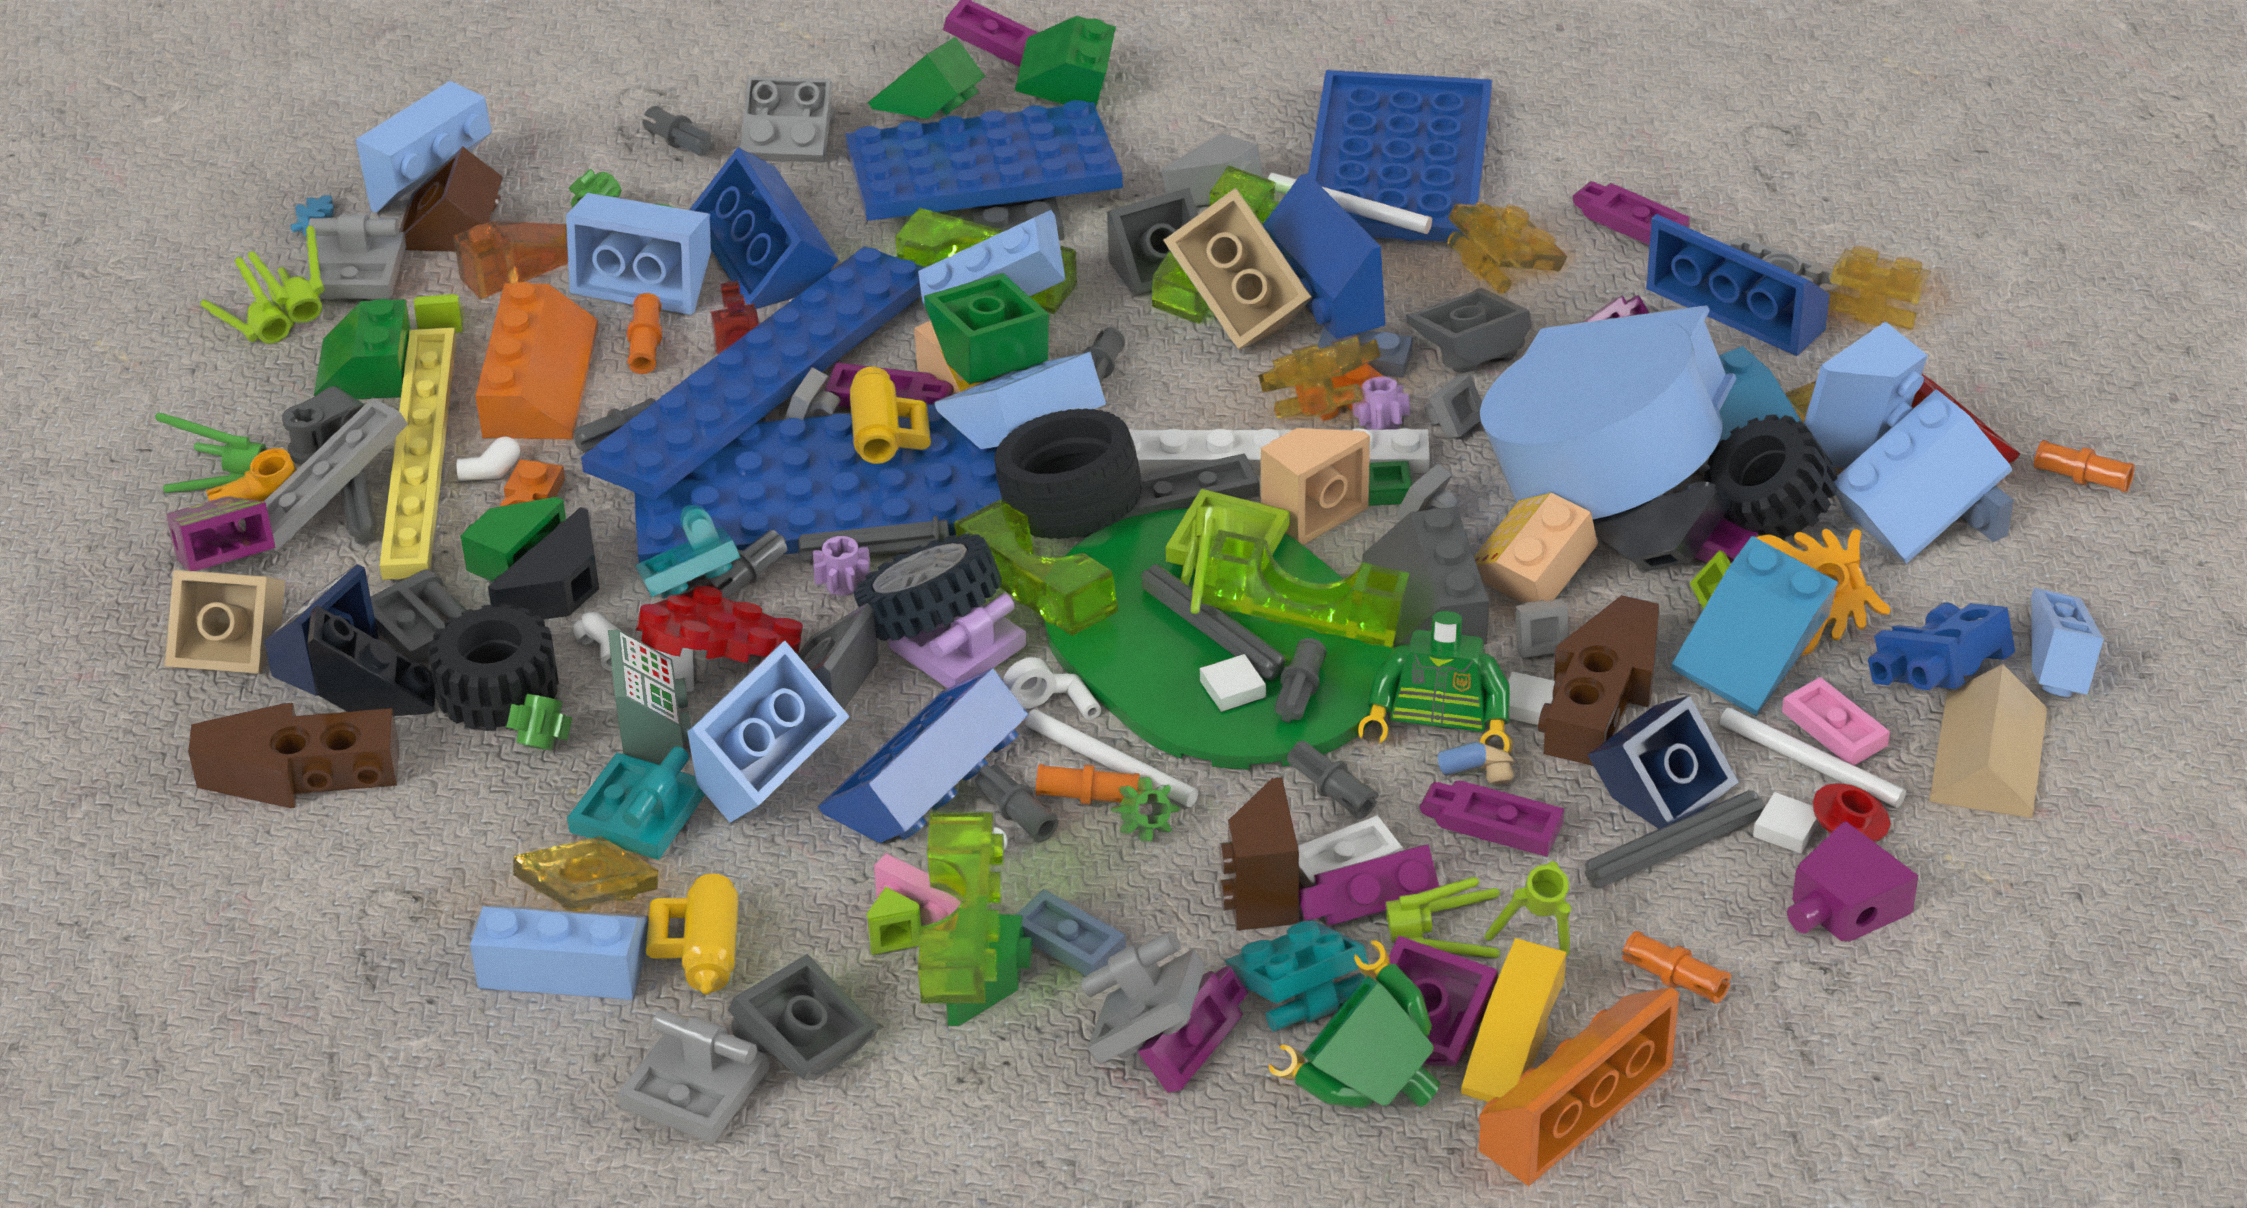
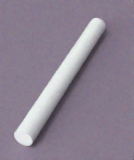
(1365, 207)
(1108, 756)
(1812, 757)

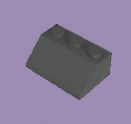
(1441, 571)

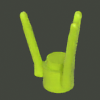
(297, 293)
(265, 317)
(1203, 535)
(1543, 896)
(1412, 915)

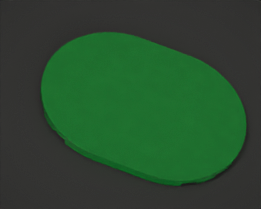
(1150, 659)

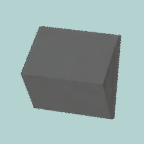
(1138, 236)
(843, 653)

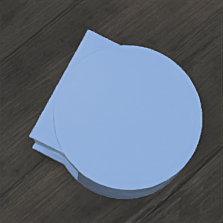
(1609, 409)

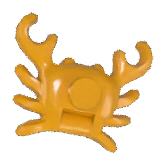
(1841, 566)

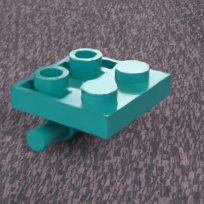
(706, 552)
(638, 803)
(1301, 967)

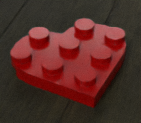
(714, 624)

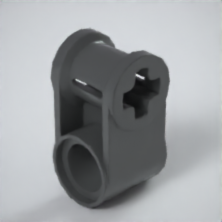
(317, 421)

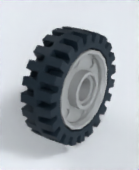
(929, 586)

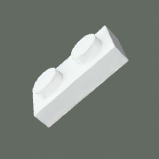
(1345, 847)

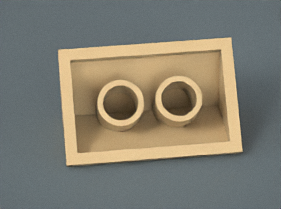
(1238, 270)
(1990, 745)

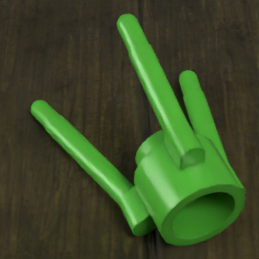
(235, 455)

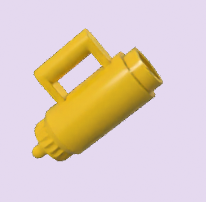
(876, 417)
(708, 931)

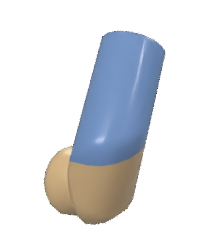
(1481, 756)

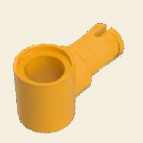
(265, 475)

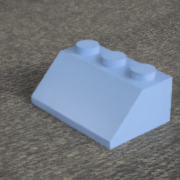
(419, 141)
(636, 249)
(1024, 253)
(1864, 393)
(1005, 402)
(1920, 476)
(761, 732)
(559, 951)

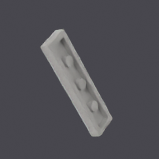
(331, 468)

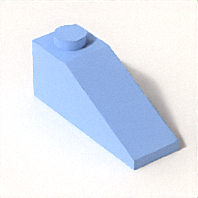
(2063, 643)

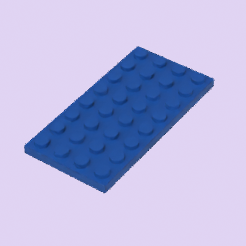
(812, 480)

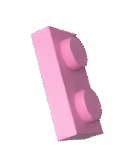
(1835, 721)
(914, 885)

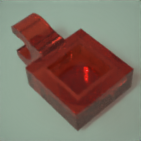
(734, 319)

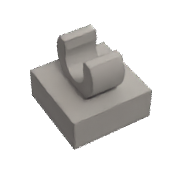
(810, 400)
(1455, 406)
(1428, 493)
(1541, 626)

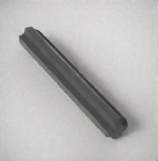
(1213, 622)
(1673, 839)

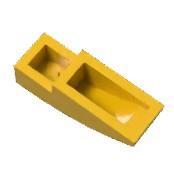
(1514, 1019)

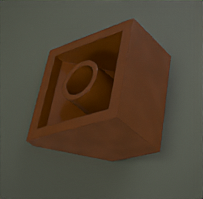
(450, 203)
(1261, 862)

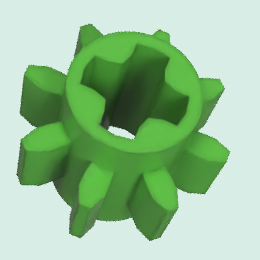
(599, 183)
(539, 722)
(1160, 804)

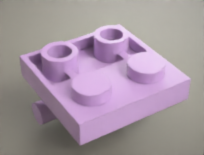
(966, 645)

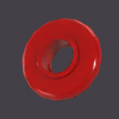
(1833, 807)

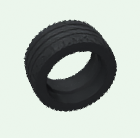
(1069, 472)

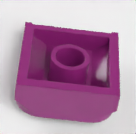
(1453, 992)

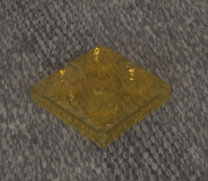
(585, 873)

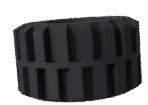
(1773, 476)
(491, 662)

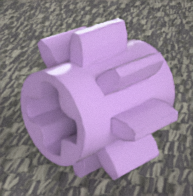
(1381, 404)
(841, 565)

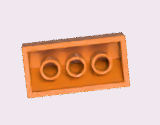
(535, 364)
(1580, 1085)

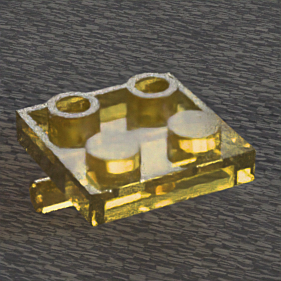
(1501, 239)
(1878, 281)
(1311, 374)

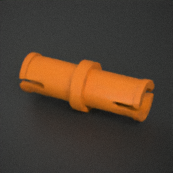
(644, 333)
(2084, 466)
(1083, 784)
(1676, 967)

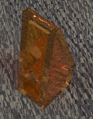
(508, 253)

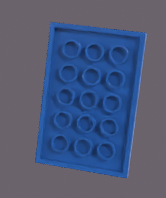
(1403, 144)
(982, 160)

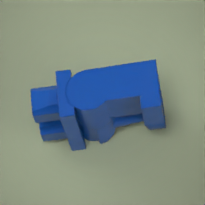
(1944, 648)

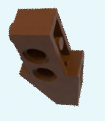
(1598, 676)
(276, 754)

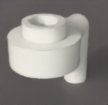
(1035, 683)

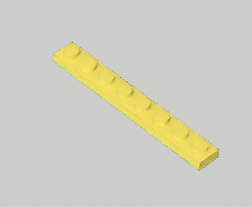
(418, 454)

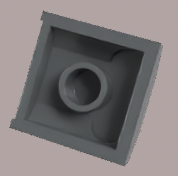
(1473, 328)
(801, 1019)

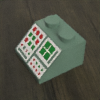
(647, 699)

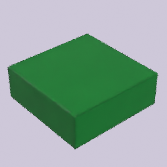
(1388, 482)

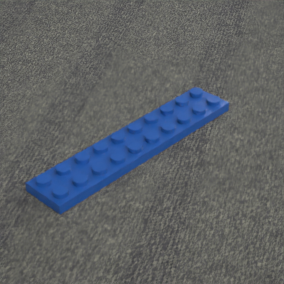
(754, 374)

